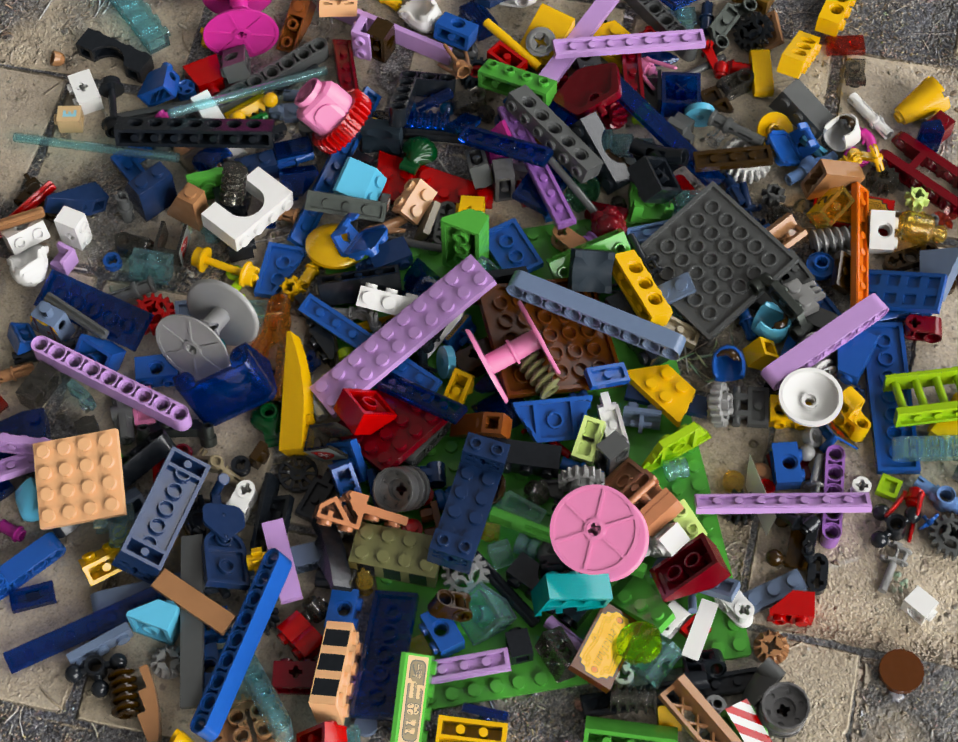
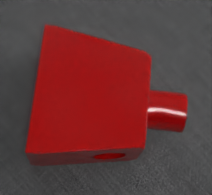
(205, 75)

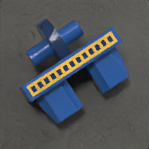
(458, 335)

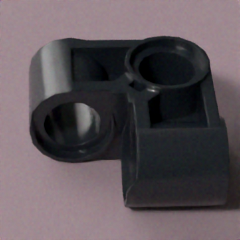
(710, 665)

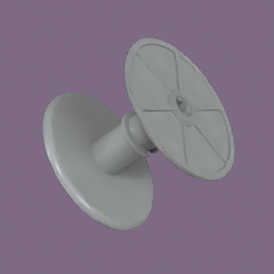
(194, 341)

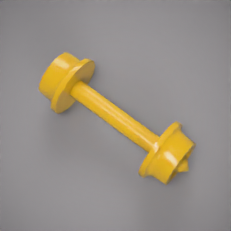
(202, 259)

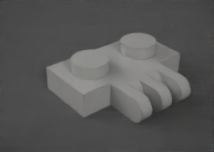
(806, 294)

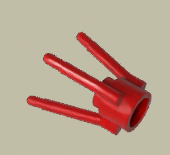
(913, 497)

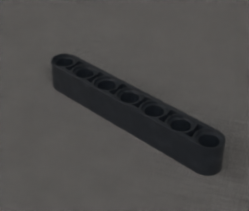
(135, 465)

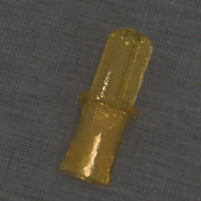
(364, 582)

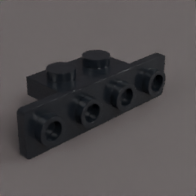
(270, 508)

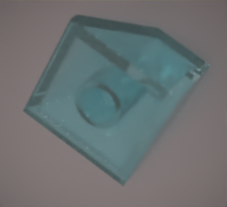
(490, 614)

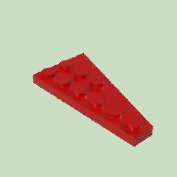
(447, 185)

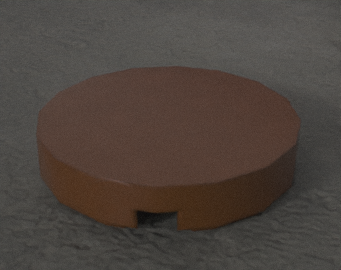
(901, 671)

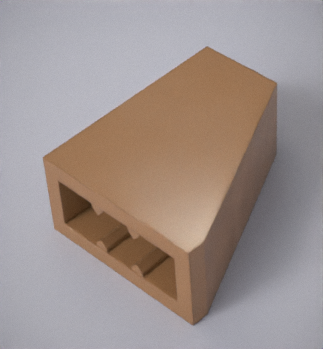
(830, 174)
(189, 206)

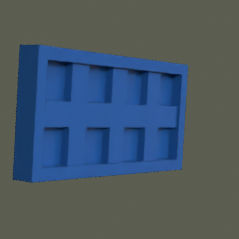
(908, 290)

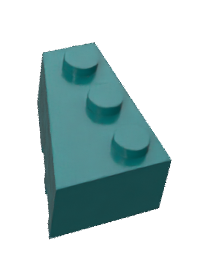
(569, 591)

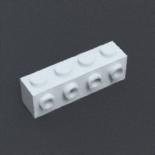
(383, 301)

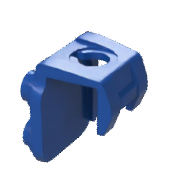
(786, 145)
(361, 242)

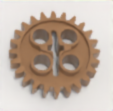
(235, 731)

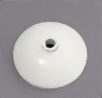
(810, 386)

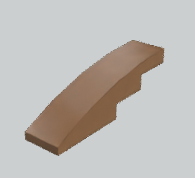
(151, 718)

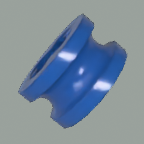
(110, 257)

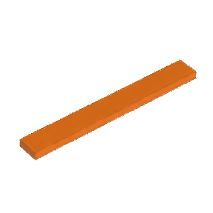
(859, 244)

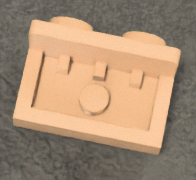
(414, 200)

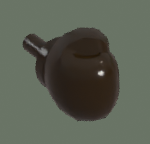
(31, 184)

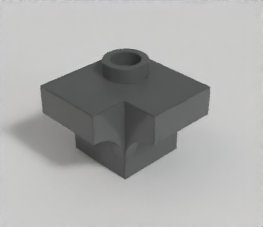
(684, 126)

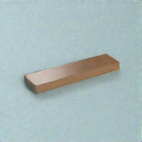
(193, 602)

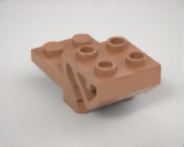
(644, 492)
(332, 512)

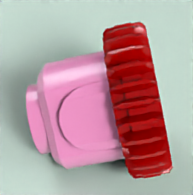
(331, 113)

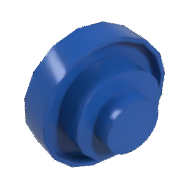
(820, 265)

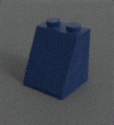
(152, 191)

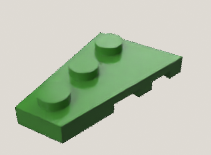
(643, 603)

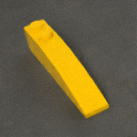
(297, 399)

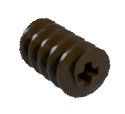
(121, 693)

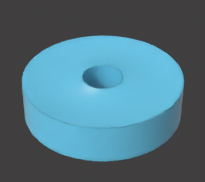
(699, 112)
(445, 361)

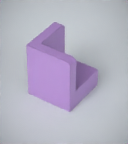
(65, 259)

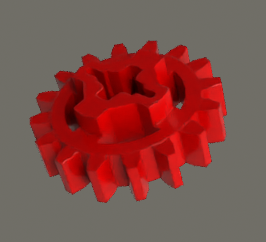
(154, 306)

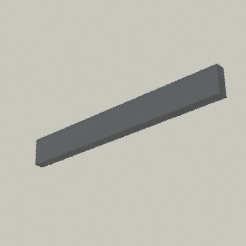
(190, 627)

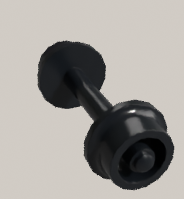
(110, 88)

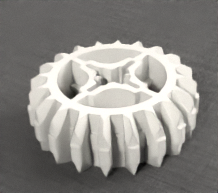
(745, 174)

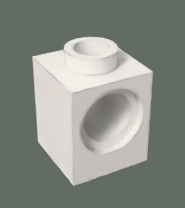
(920, 605)

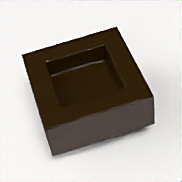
(259, 455)

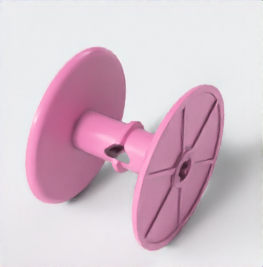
(512, 351)
(599, 532)

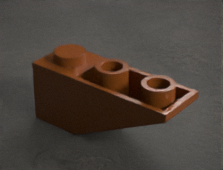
(295, 24)
(483, 423)

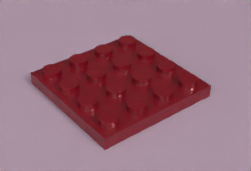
(398, 438)

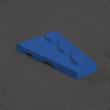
(278, 263)

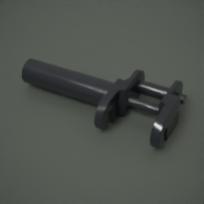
(636, 246)

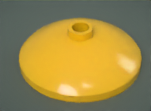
(323, 251)

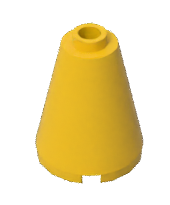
(922, 102)

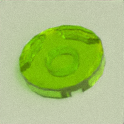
(639, 642)

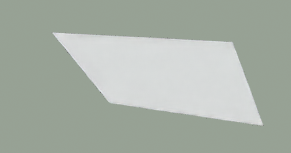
(754, 485)

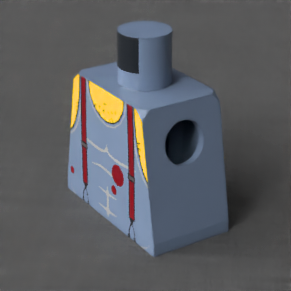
(51, 322)

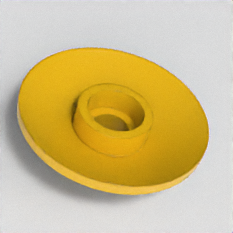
(774, 121)

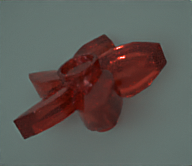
(945, 217)

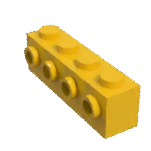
(98, 564)

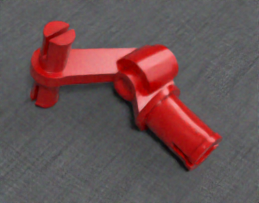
(721, 68)

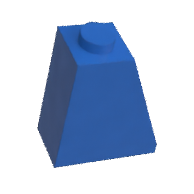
(854, 357)

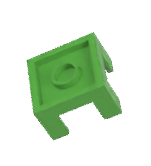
(647, 212)

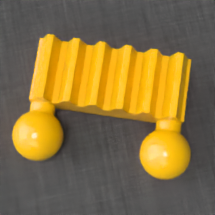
(252, 106)

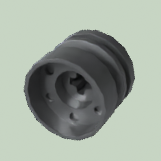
(391, 491)
(791, 700)

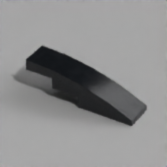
(333, 557)

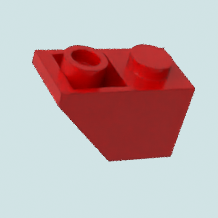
(794, 608)

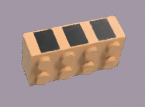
(335, 672)

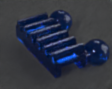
(430, 120)

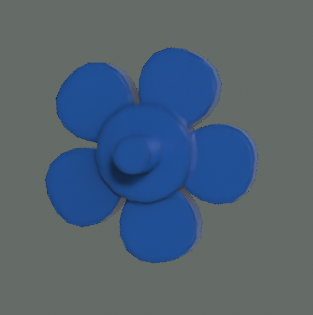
(928, 522)

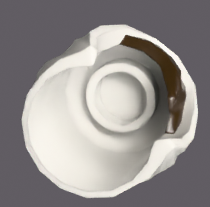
(842, 132)

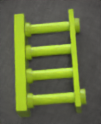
(924, 412)

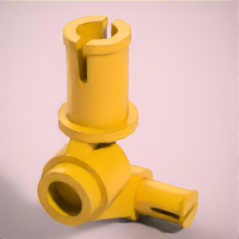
(856, 155)

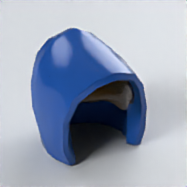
(728, 364)

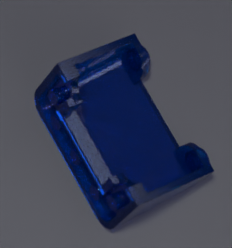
(231, 390)

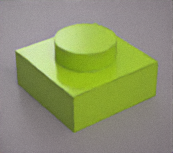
(888, 487)

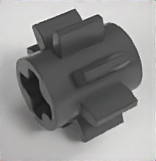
(773, 195)

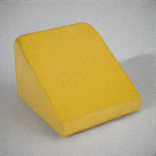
(665, 718)

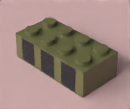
(394, 554)

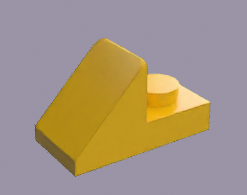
(459, 385)

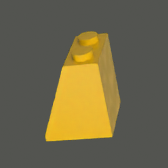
(554, 20)

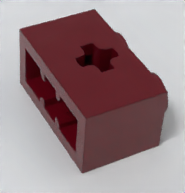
(285, 671)

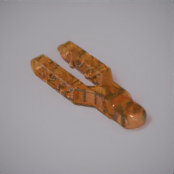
(275, 326)

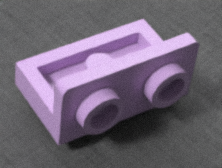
(360, 39)

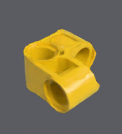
(851, 418)

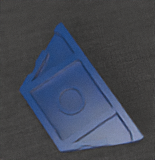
(553, 418)

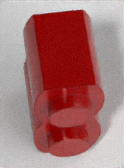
(300, 636)

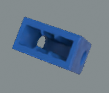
(159, 85)

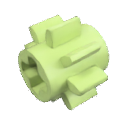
(916, 198)

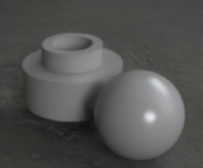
(811, 438)

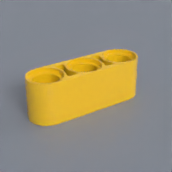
(763, 77)

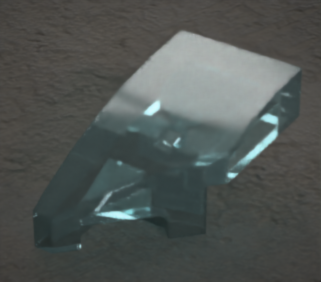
(85, 399)

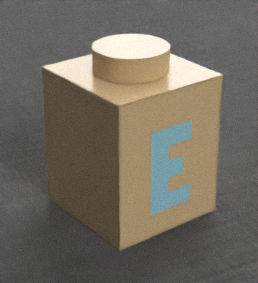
(69, 119)

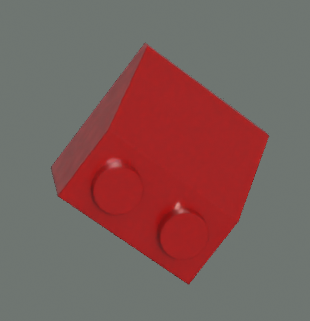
(363, 410)

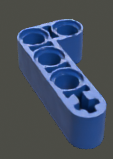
(30, 562)

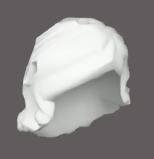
(420, 15)
(29, 266)

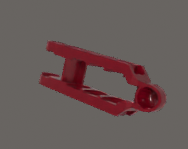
(924, 157)

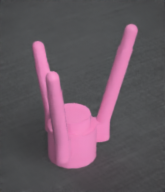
(649, 69)

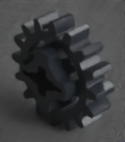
(753, 31)

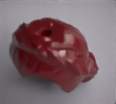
(607, 220)

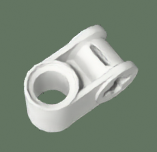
(244, 502)
(739, 605)
(681, 618)

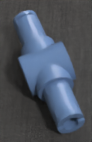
(806, 166)
(935, 492)

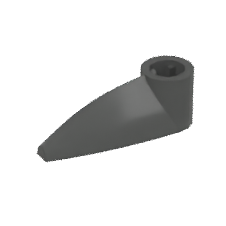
(765, 676)

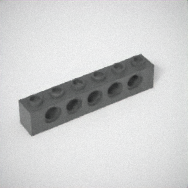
(553, 133)

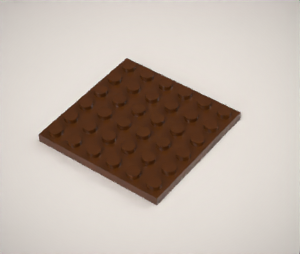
(568, 342)

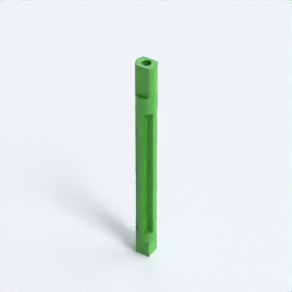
(536, 530)

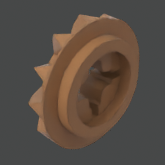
(761, 650)

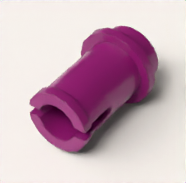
(16, 533)

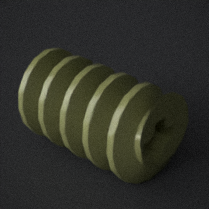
(538, 375)

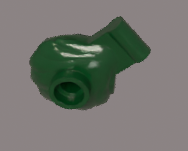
(417, 152)
(267, 420)

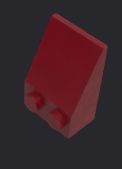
(691, 570)

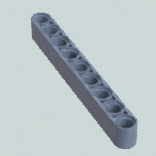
(596, 315)

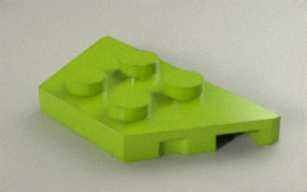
(675, 445)

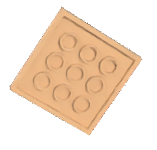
(79, 479)

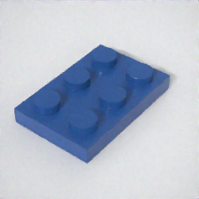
(512, 248)

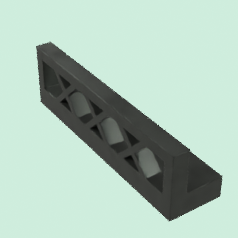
(342, 205)

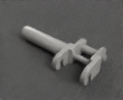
(814, 483)
(892, 564)

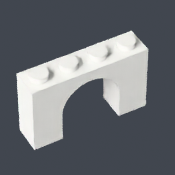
(238, 230)

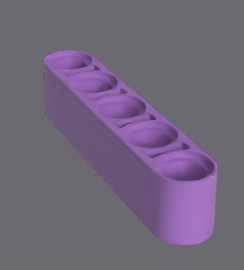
(835, 468)

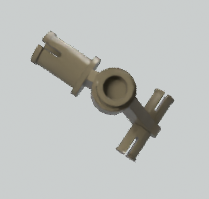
(217, 466)

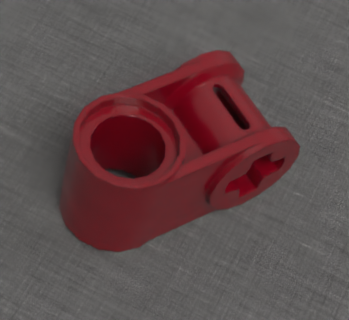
(924, 328)

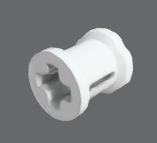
(865, 486)

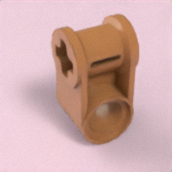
(567, 240)

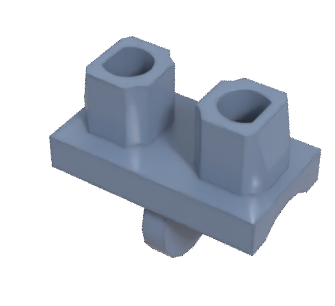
(641, 417)

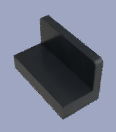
(654, 97)

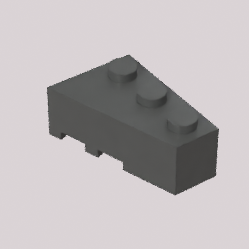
(802, 106)

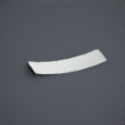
(700, 629)

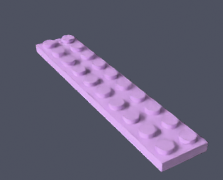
(405, 332)

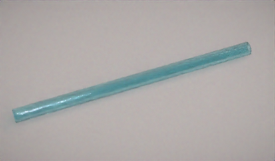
(246, 92)
(96, 147)

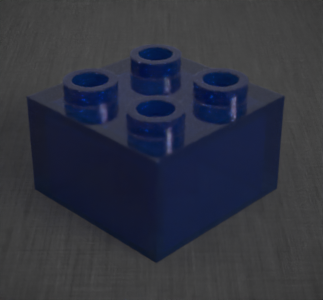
(679, 91)

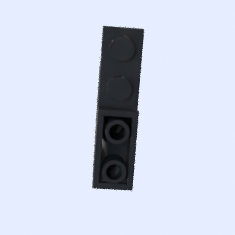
(319, 337)

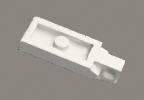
(611, 414)

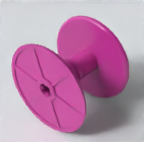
(239, 24)

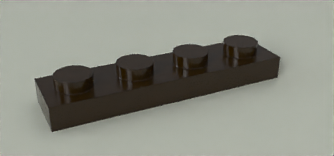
(732, 158)

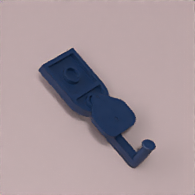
(222, 548)

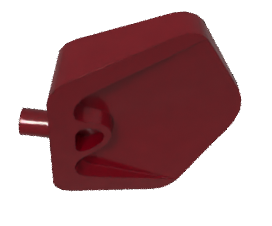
(590, 90)

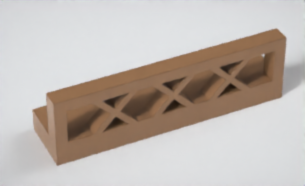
(785, 228)
(701, 708)

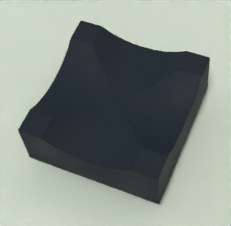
(380, 136)
(591, 270)

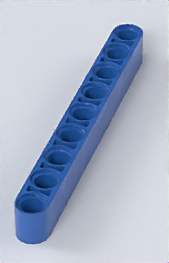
(240, 645)

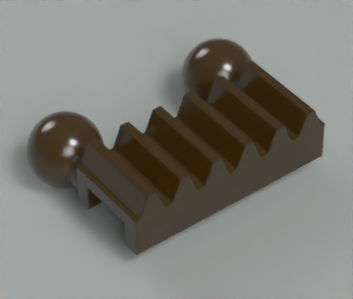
(794, 557)

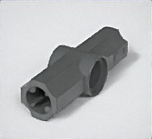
(123, 420)

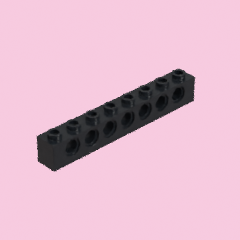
(194, 132)

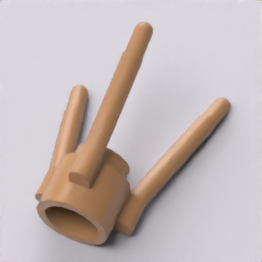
(460, 67)

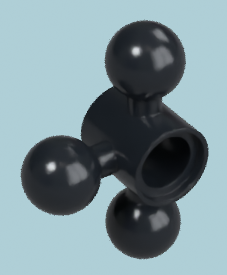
(879, 538)
(100, 687)

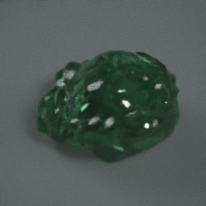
(591, 190)

